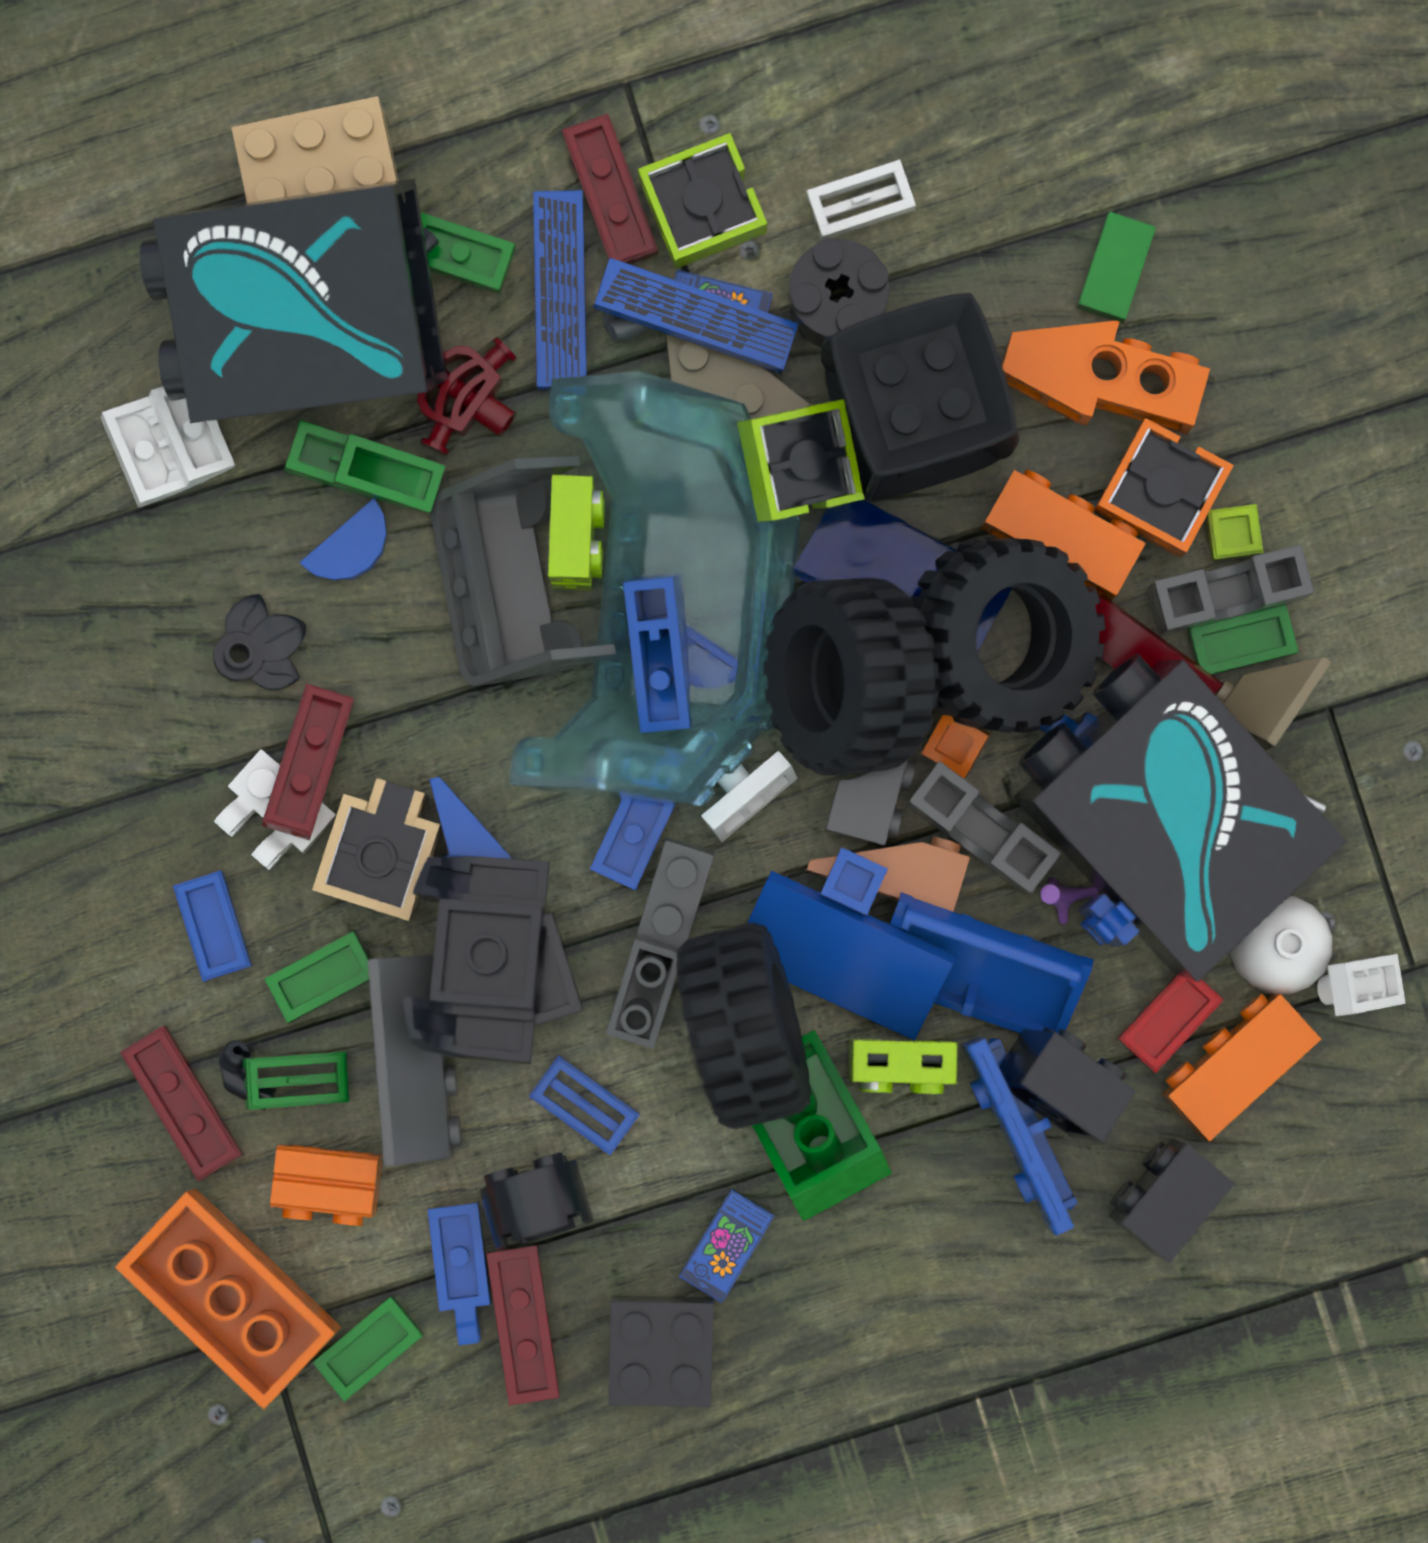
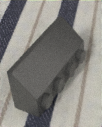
(410, 1081)

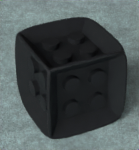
(921, 395)

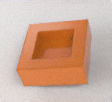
(956, 745)

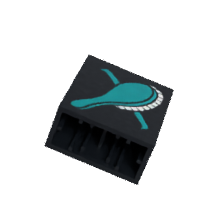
(296, 302)
(1175, 813)

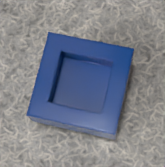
(853, 881)

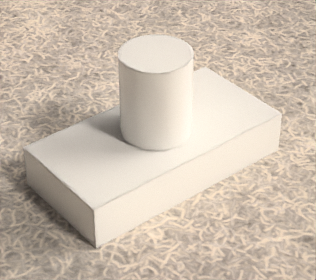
(748, 794)
(1362, 985)

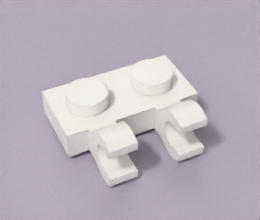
(253, 790)

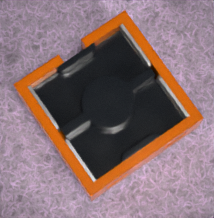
(1163, 488)

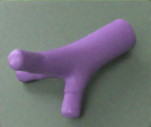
(1064, 896)

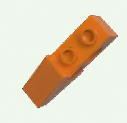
(1058, 373)

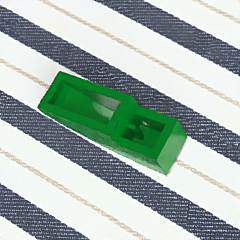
(364, 467)

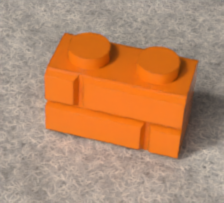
(326, 1182)

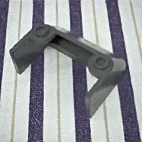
(497, 574)

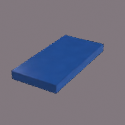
(852, 956)

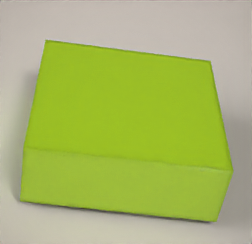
(1234, 532)

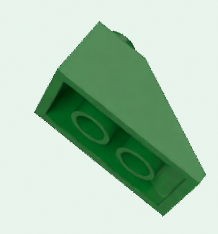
(828, 1146)

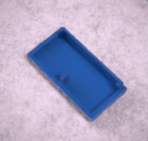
(996, 971)
(1040, 1172)

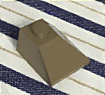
(1271, 698)

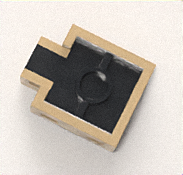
(379, 850)

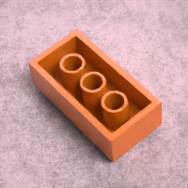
(228, 1297)

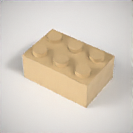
(315, 151)

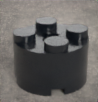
(823, 270)
(535, 1201)

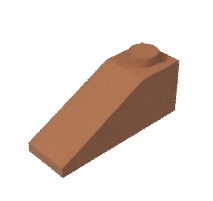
(917, 869)

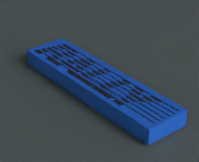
(559, 285)
(695, 315)

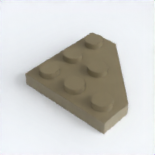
(730, 378)

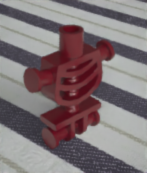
(480, 405)

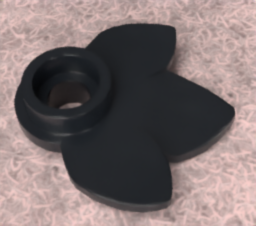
(265, 640)

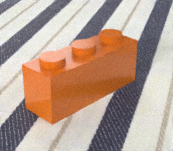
(1036, 513)
(1239, 1065)

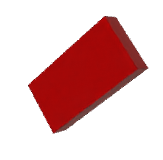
(1169, 1020)

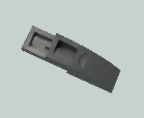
(661, 932)

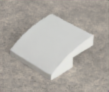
(162, 448)

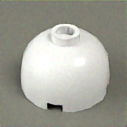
(1285, 949)

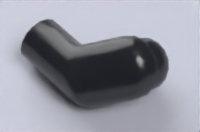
(232, 1070)

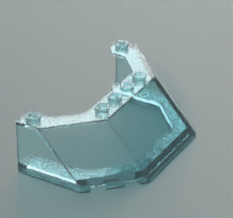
(675, 508)

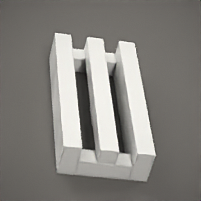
(867, 218)

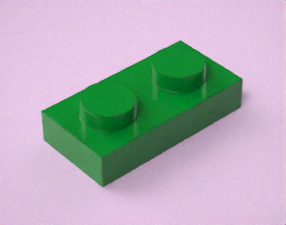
(469, 254)

